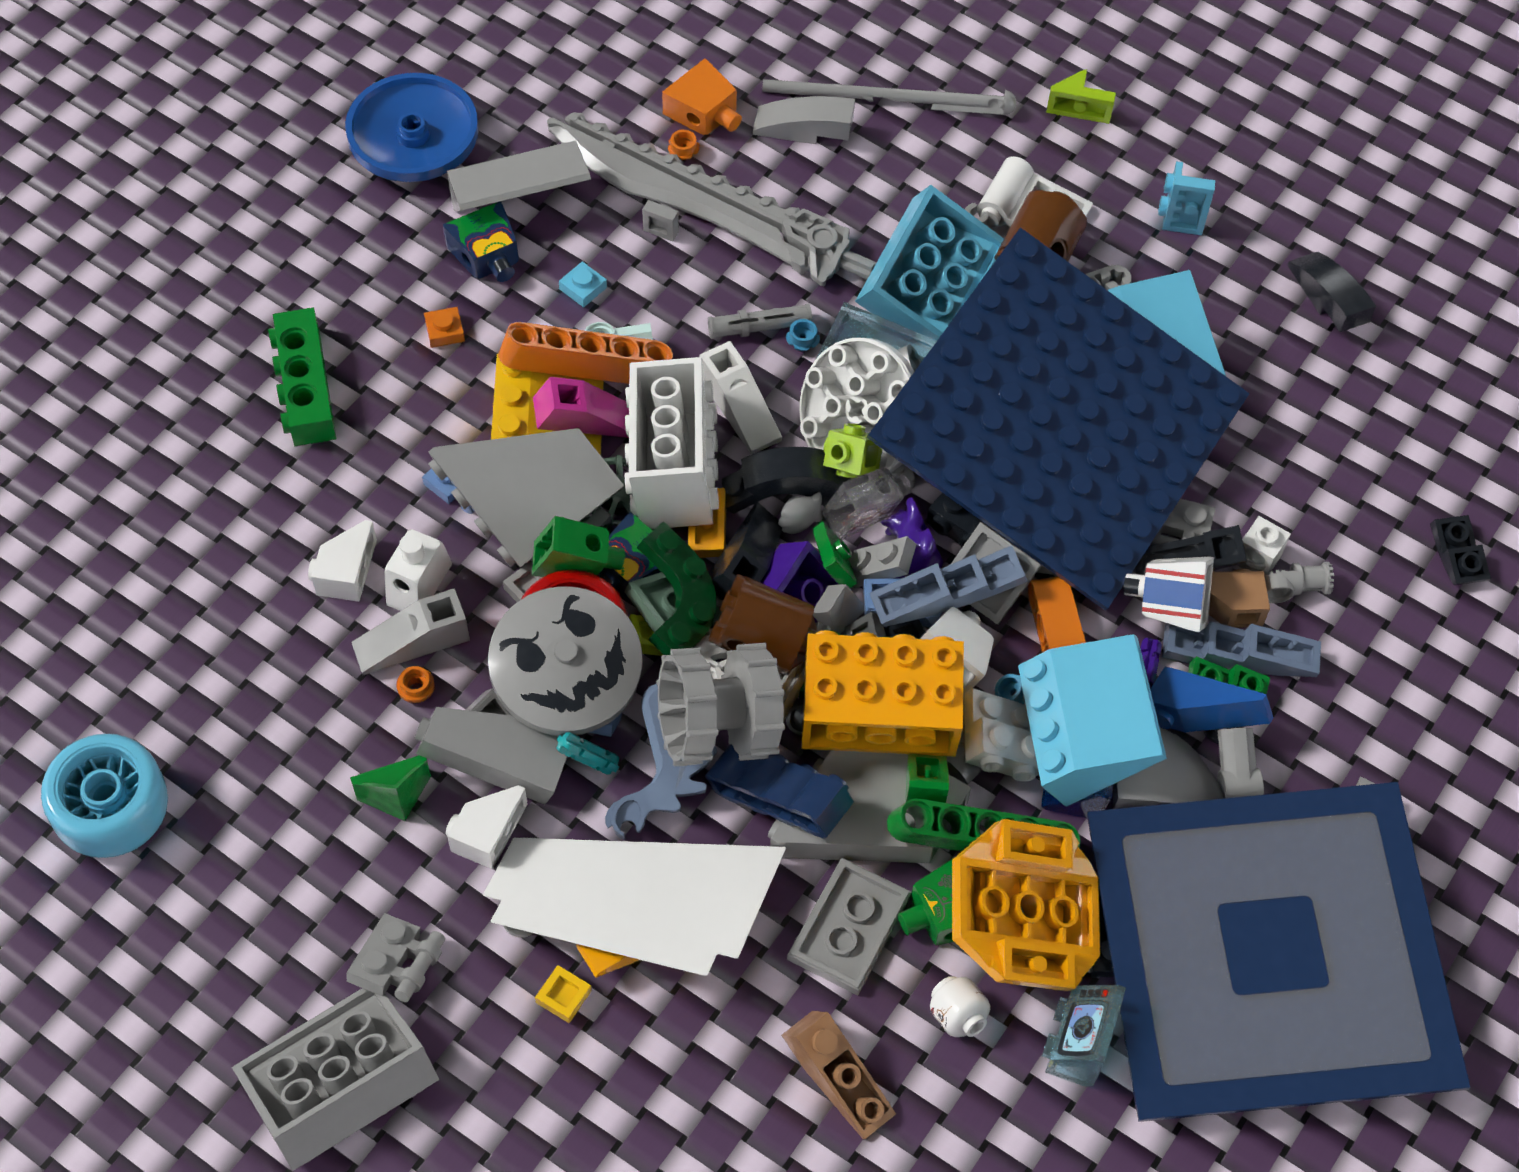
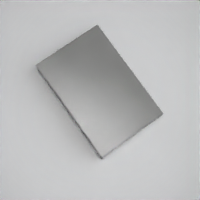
(849, 926)

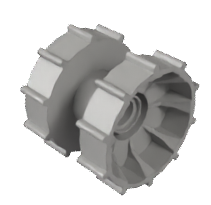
(742, 702)

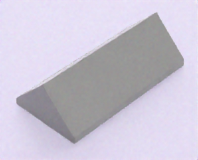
(517, 175)

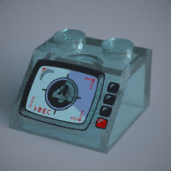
(1083, 1032)

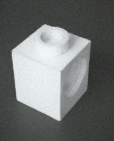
(1263, 545)

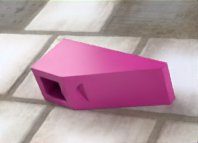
(577, 404)

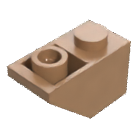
(1239, 598)

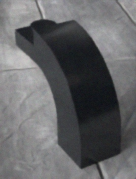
(780, 472)

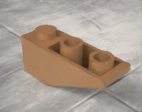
(838, 1072)

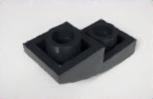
(1458, 550)

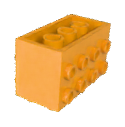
(883, 694)

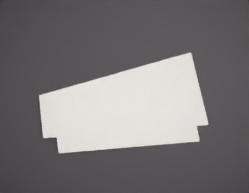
(636, 898)

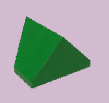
(394, 786)

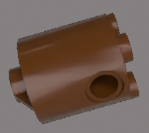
(1050, 219)
(768, 616)

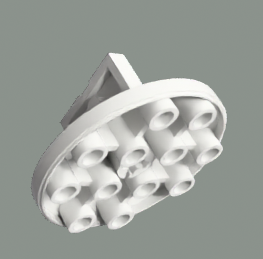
(851, 385)

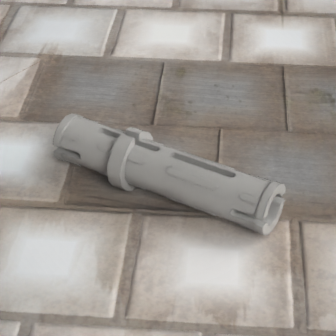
(748, 322)

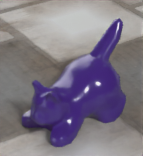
(911, 524)

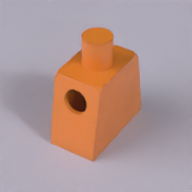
(702, 100)

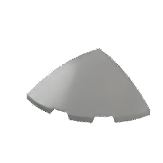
(1173, 780)

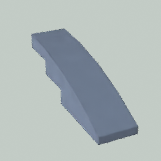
(955, 586)
(1254, 648)

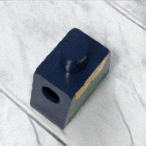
(484, 242)
(636, 565)

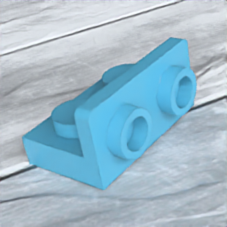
(1186, 203)

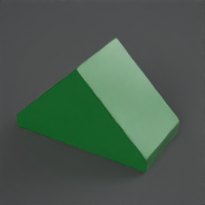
(927, 778)

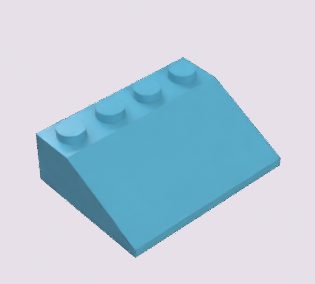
(930, 265)
(1176, 309)
(1090, 716)

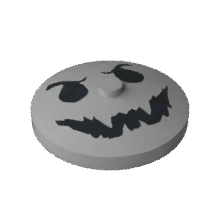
(565, 661)

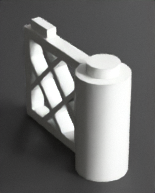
(1010, 189)

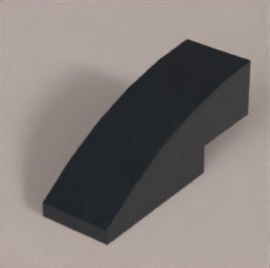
(1333, 290)

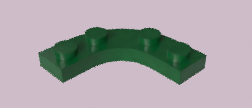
(692, 587)

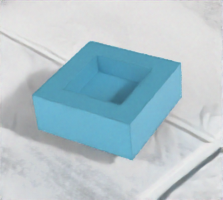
(582, 284)

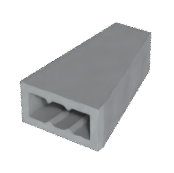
(493, 750)

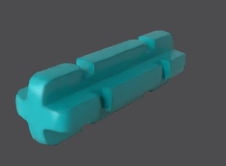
(587, 753)

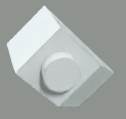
(344, 563)
(486, 825)

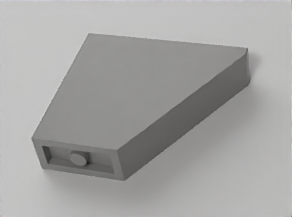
(524, 483)
(862, 834)

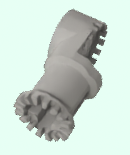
(1285, 584)

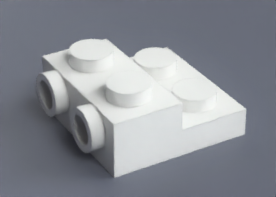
(998, 736)

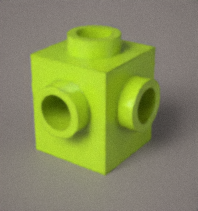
(851, 451)

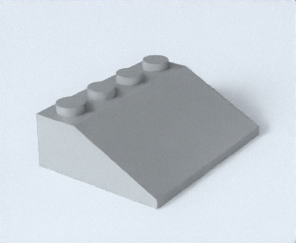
(335, 1075)

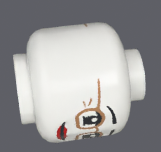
(959, 1006)

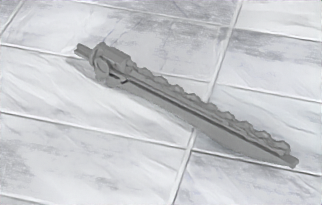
(809, 239)

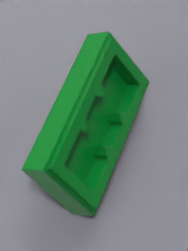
(834, 555)

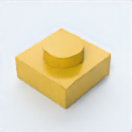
(563, 994)

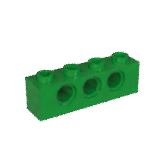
(301, 354)

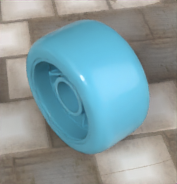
(104, 795)

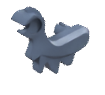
(667, 783)

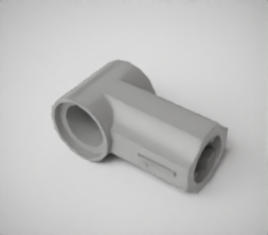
(1238, 764)

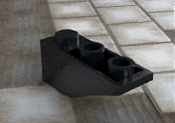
(748, 551)

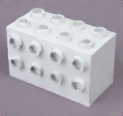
(671, 443)

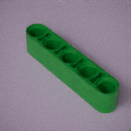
(963, 819)

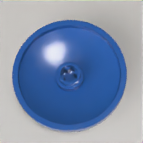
(411, 127)

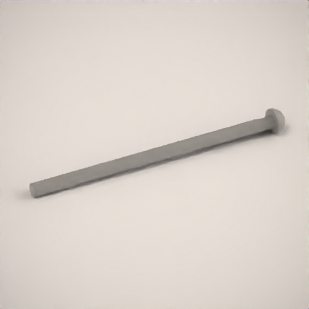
(941, 100)

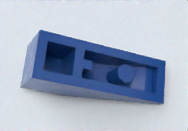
(1201, 703)

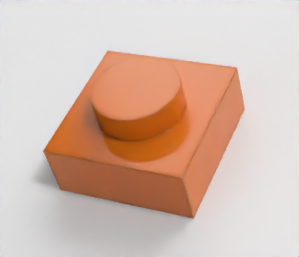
(444, 327)

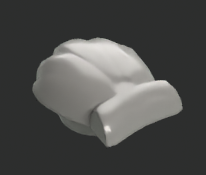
(800, 513)

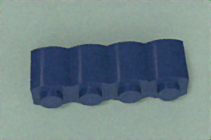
(783, 790)

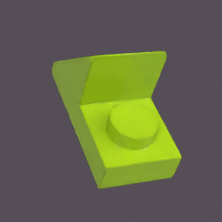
(1076, 101)

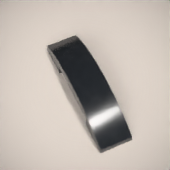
(1222, 544)

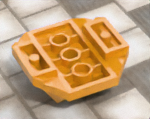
(1059, 894)

